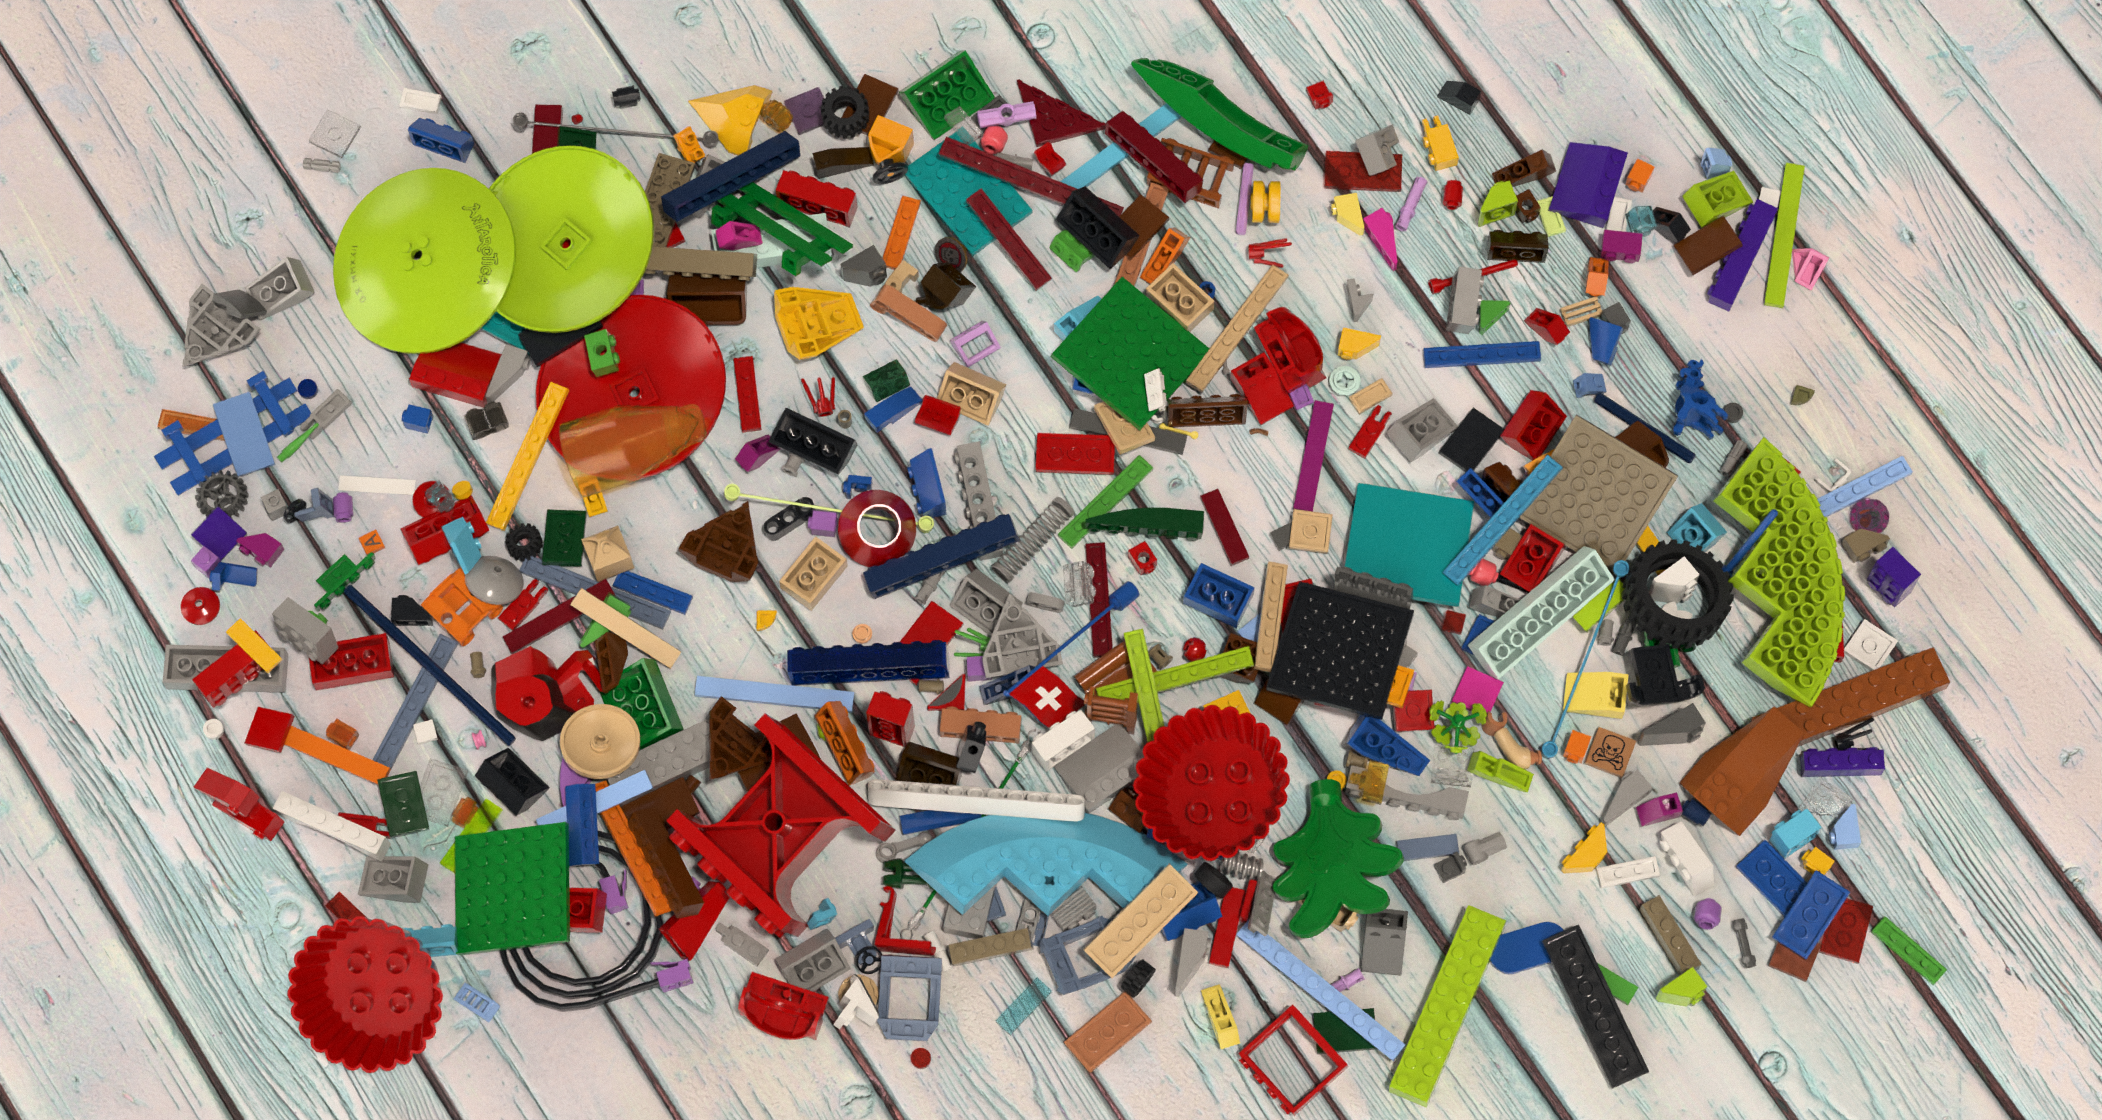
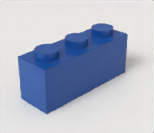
(1480, 492)

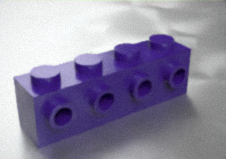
(1842, 763)

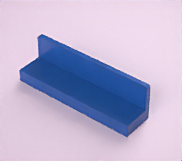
(582, 823)

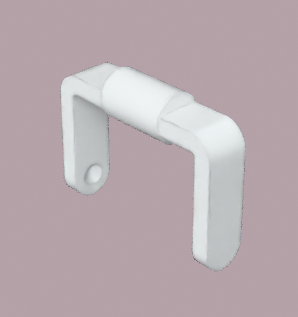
(1840, 482)

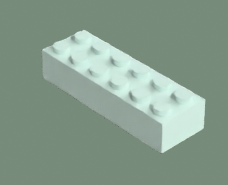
(771, 249)

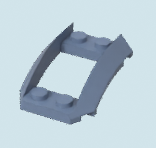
(1059, 960)
(909, 967)

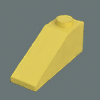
(1220, 1016)

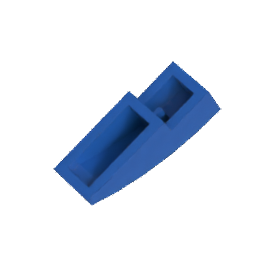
(892, 409)

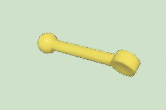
(1194, 435)

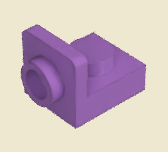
(1301, 397)

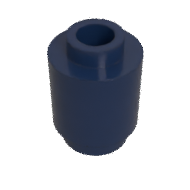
(1696, 812)

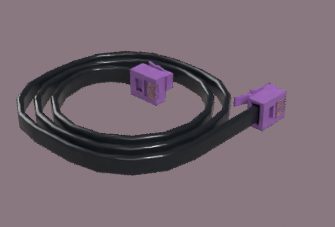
(667, 979)

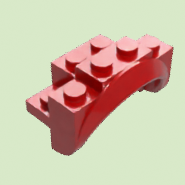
(1294, 352)
(783, 1009)

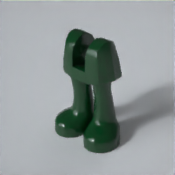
(900, 878)

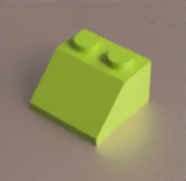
(1499, 204)
(1683, 990)

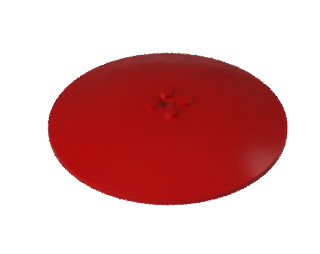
(660, 352)

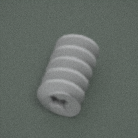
(1242, 865)

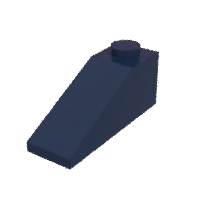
(993, 690)

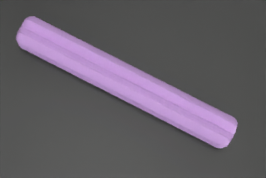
(1244, 198)

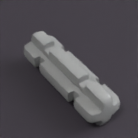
(321, 165)

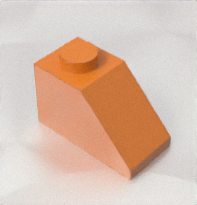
(1597, 276)

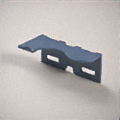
(1039, 933)

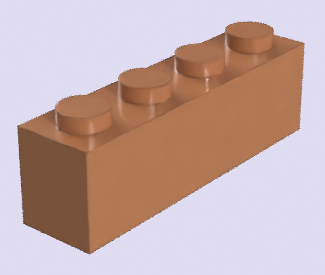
(998, 726)

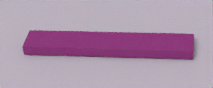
(1313, 456)

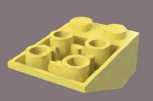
(1597, 694)

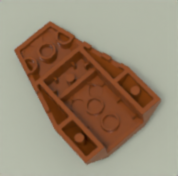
(1744, 769)

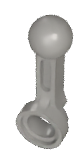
(896, 847)

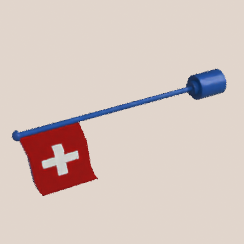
(1044, 691)

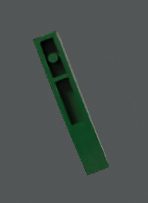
(1152, 522)

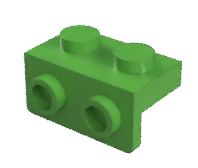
(1070, 250)

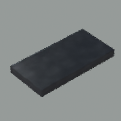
(545, 345)

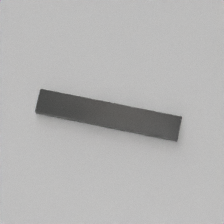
(1164, 439)

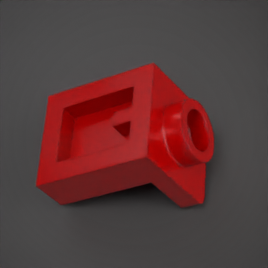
(1319, 95)

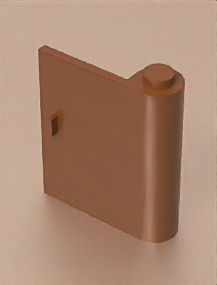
(1107, 669)

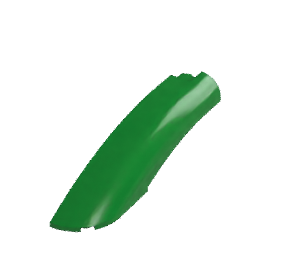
(1217, 116)

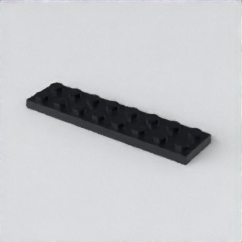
(1595, 1006)

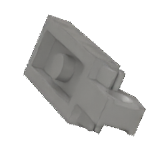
(742, 944)

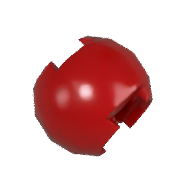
(1194, 649)

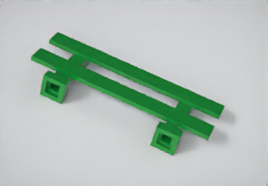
(805, 250)

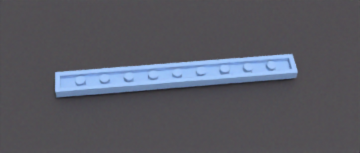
(1323, 992)

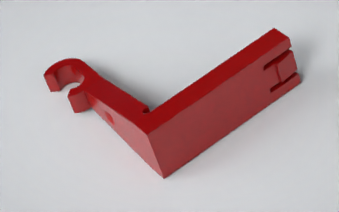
(887, 944)

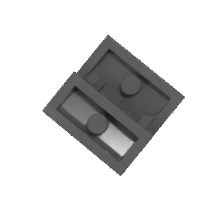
(240, 304)

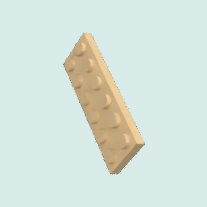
(1140, 920)

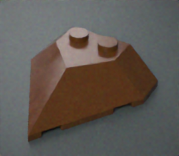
(724, 546)
(733, 743)

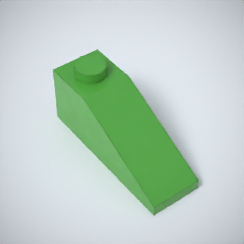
(595, 629)

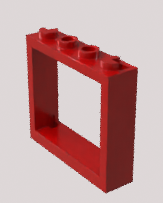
(1259, 1075)

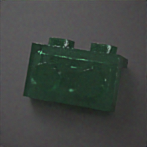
(887, 380)

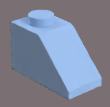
(1715, 162)
(1846, 831)

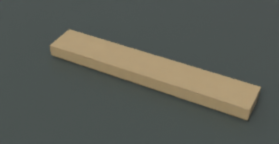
(1270, 616)
(625, 628)

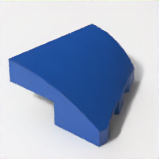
(1604, 340)

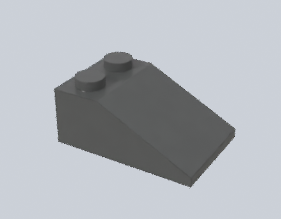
(1676, 729)

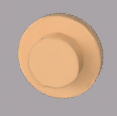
(862, 633)

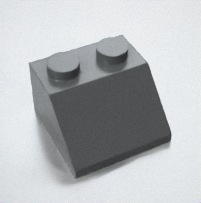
(865, 268)

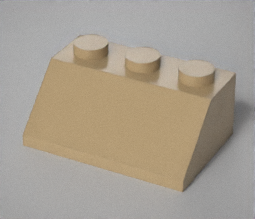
(972, 391)

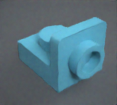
(824, 915)

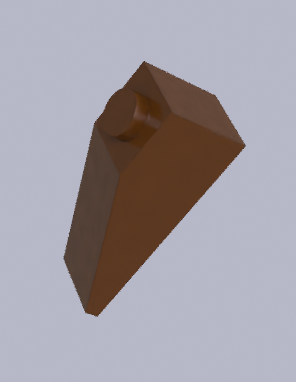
(611, 656)

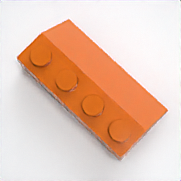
(844, 742)

